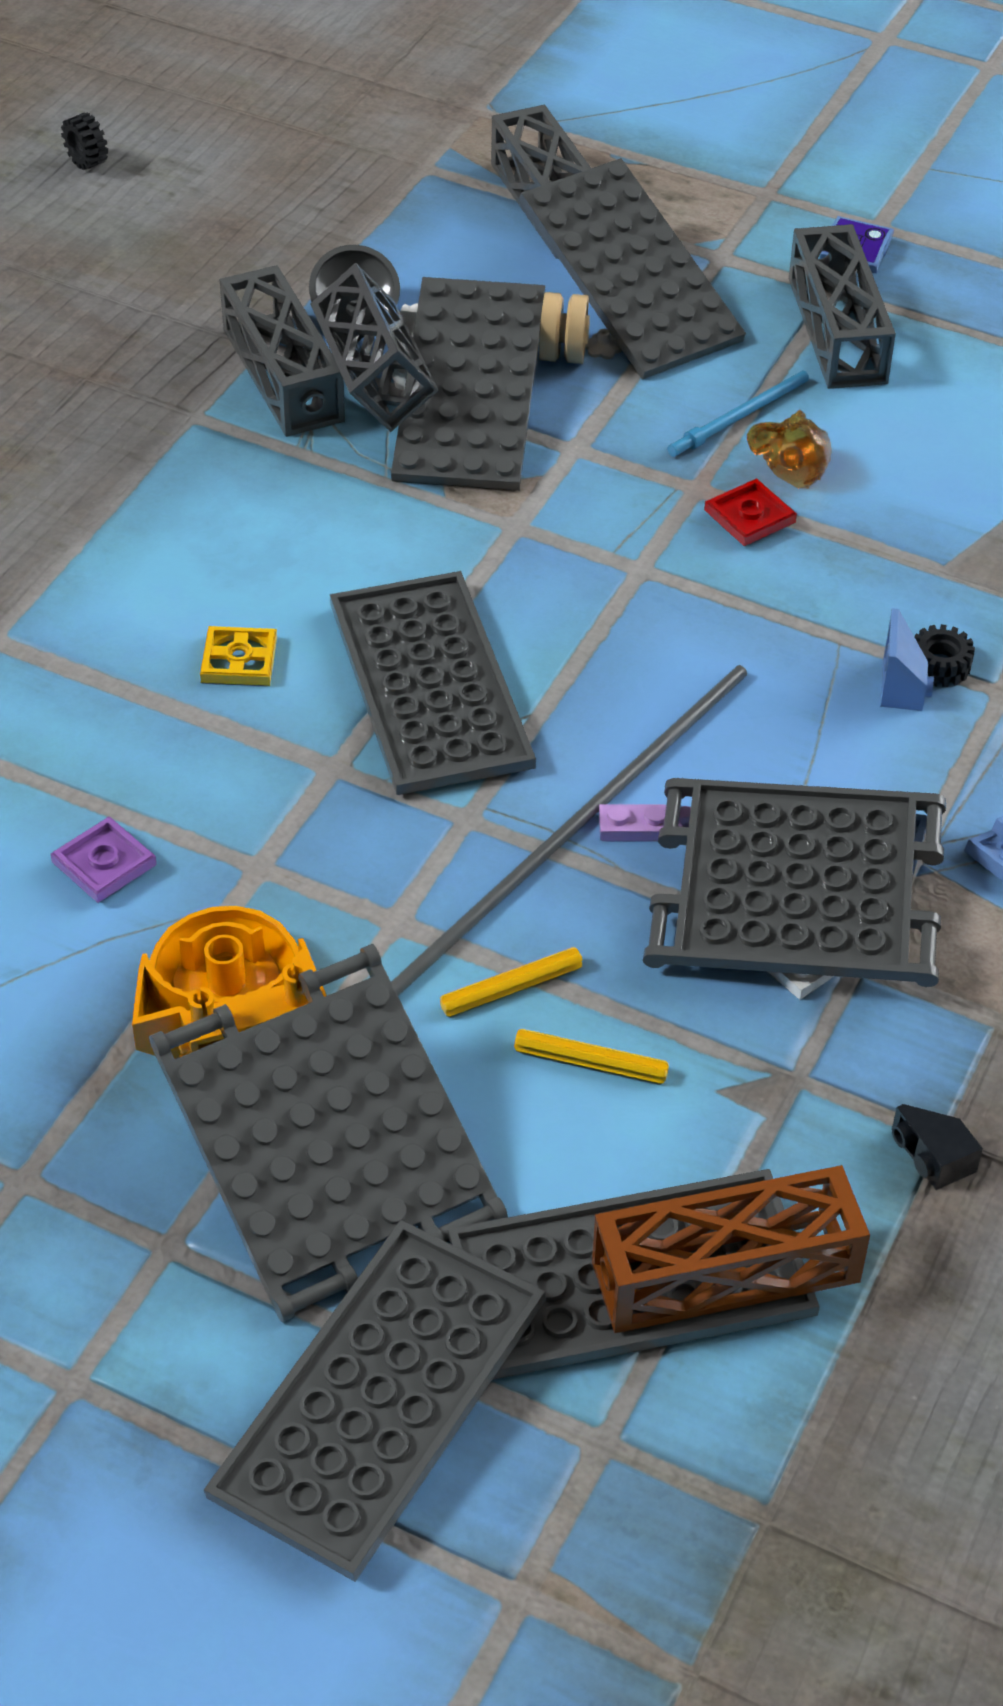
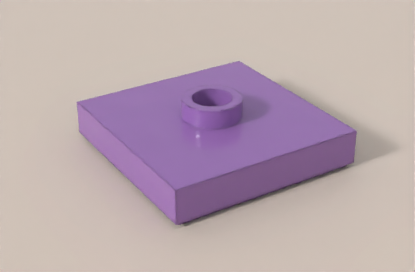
(103, 859)

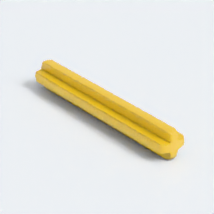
(511, 981)
(591, 1056)

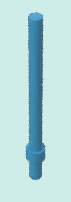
(697, 436)

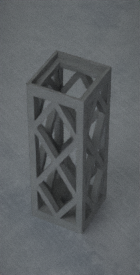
(526, 154)
(835, 275)
(379, 317)
(290, 381)

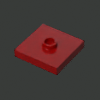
(750, 512)

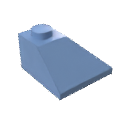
(904, 668)

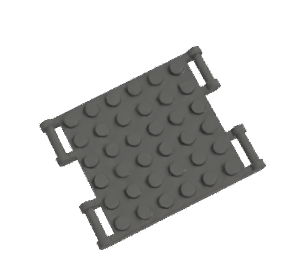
(798, 880)
(325, 1129)

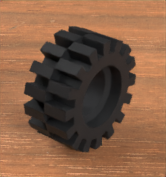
(84, 140)
(951, 644)

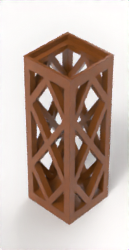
(724, 1274)

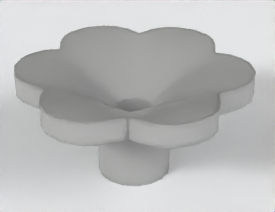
(602, 345)

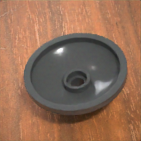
(340, 259)

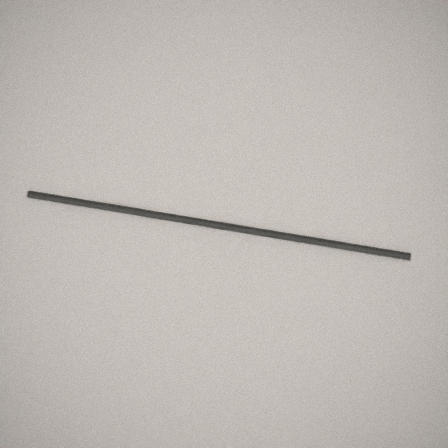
(565, 832)

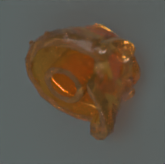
(793, 449)

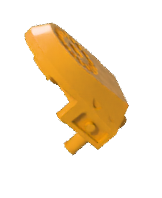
(213, 961)

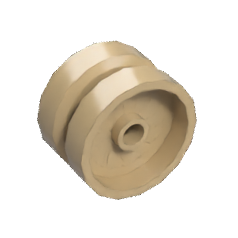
(563, 327)

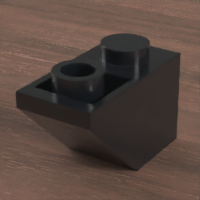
(937, 1143)

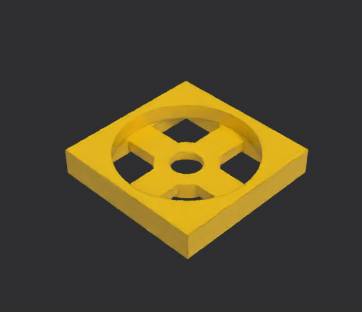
(236, 674)

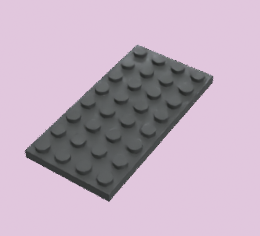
(632, 268)
(483, 359)
(431, 683)
(573, 1324)
(375, 1399)

